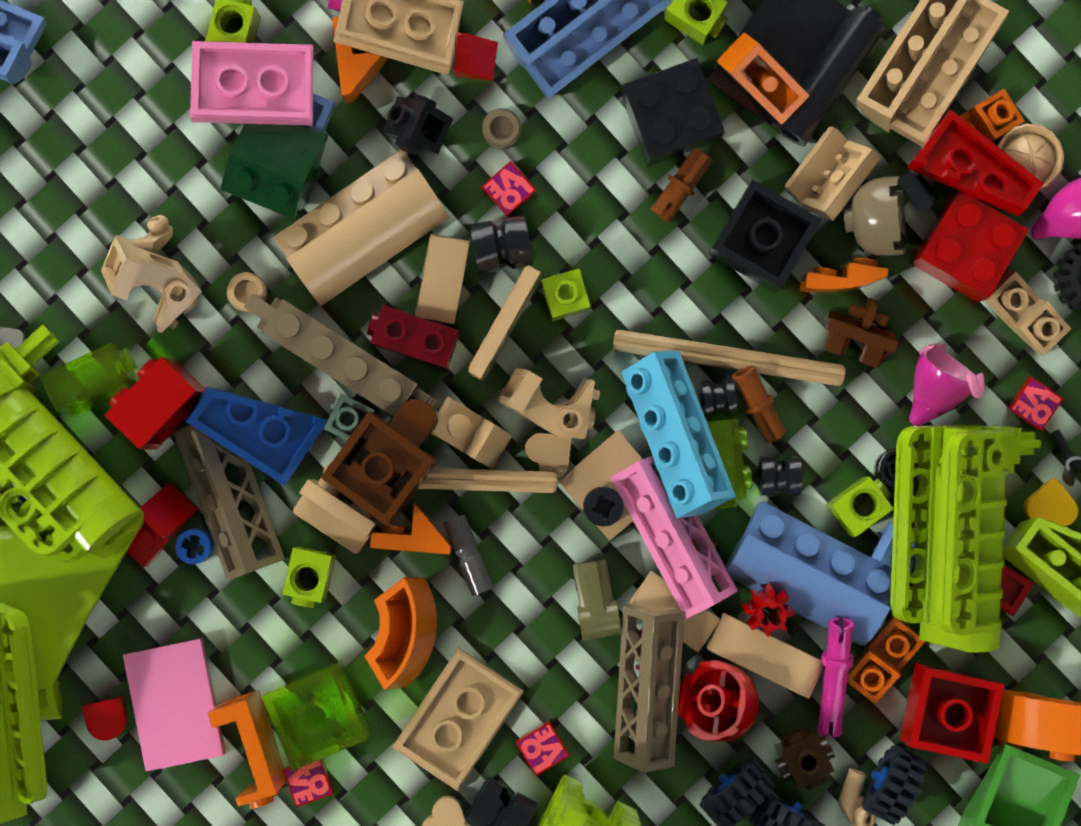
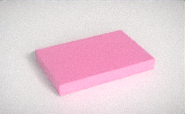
(252, 83)
(171, 703)

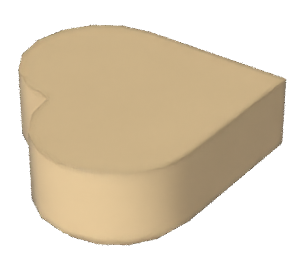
(550, 452)
(446, 812)

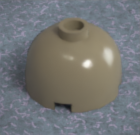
(878, 217)

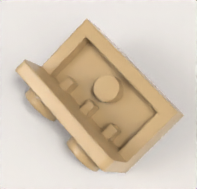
(831, 174)
(334, 515)

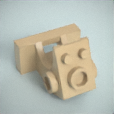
(135, 267)
(524, 396)

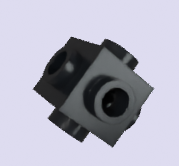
(417, 125)

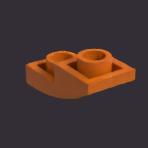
(994, 116)
(854, 276)
(884, 658)

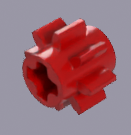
(761, 618)

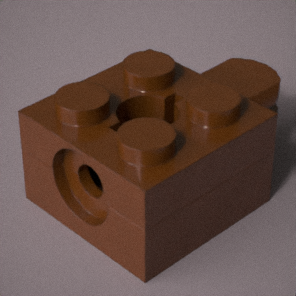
(385, 460)

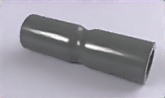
(466, 550)

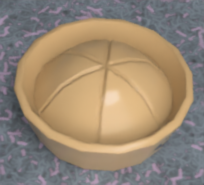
(1035, 150)

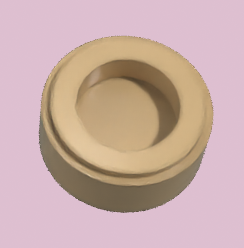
(242, 287)

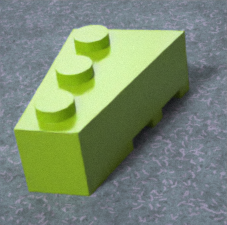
(1048, 557)

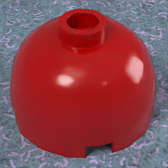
(718, 701)

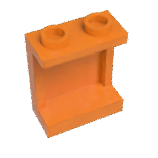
(258, 743)

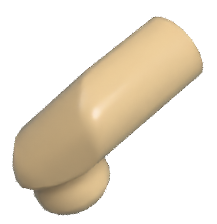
(158, 236)
(851, 800)

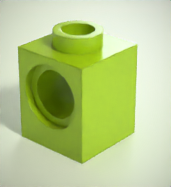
(229, 9)
(679, 17)
(565, 295)
(844, 512)
(318, 560)

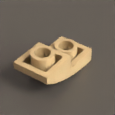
(442, 278)
(1026, 314)
(656, 596)

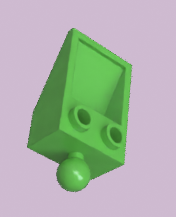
(1021, 792)

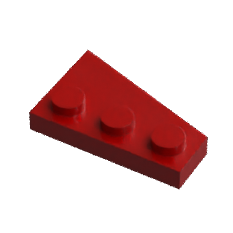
(975, 165)

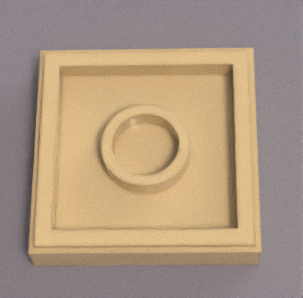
(596, 471)

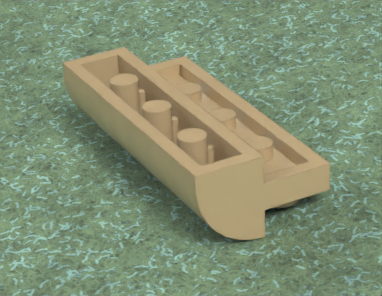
(929, 65)
(361, 227)

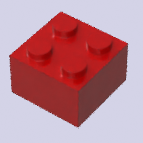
(969, 246)
(155, 403)
(951, 712)

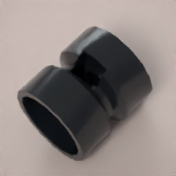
(501, 244)
(498, 808)

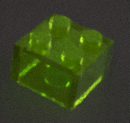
(317, 715)

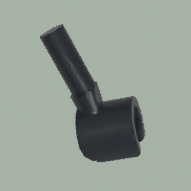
(1071, 461)

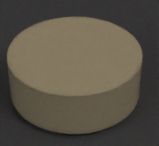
(501, 129)

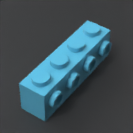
(677, 434)

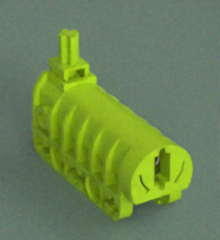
(53, 470)
(954, 531)
(21, 740)

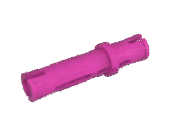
(837, 661)

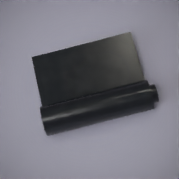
(817, 46)

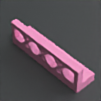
(671, 543)

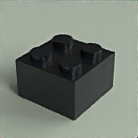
(672, 112)
(764, 236)

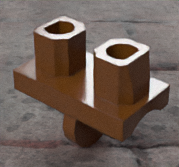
(875, 339)

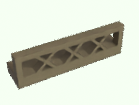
(221, 507)
(654, 690)

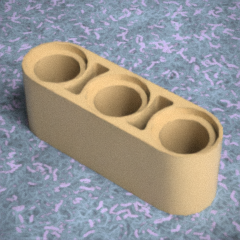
(766, 655)

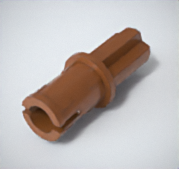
(681, 184)
(759, 404)

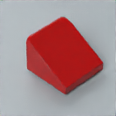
(475, 57)

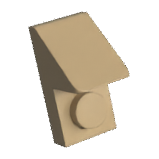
(470, 433)

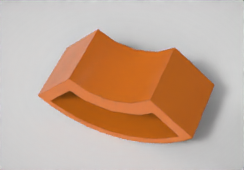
(404, 633)
(1040, 724)

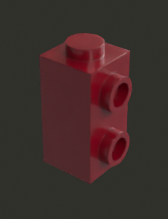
(413, 336)

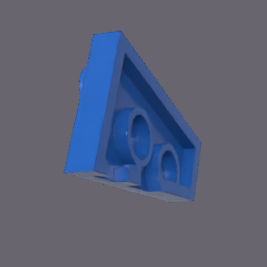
(257, 431)

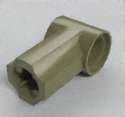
(597, 609)

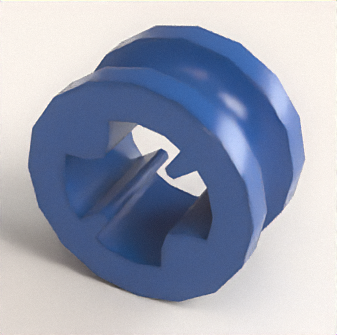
(184, 552)

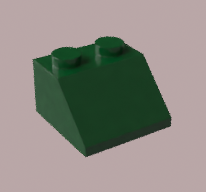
(275, 166)

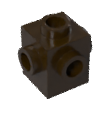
(798, 745)

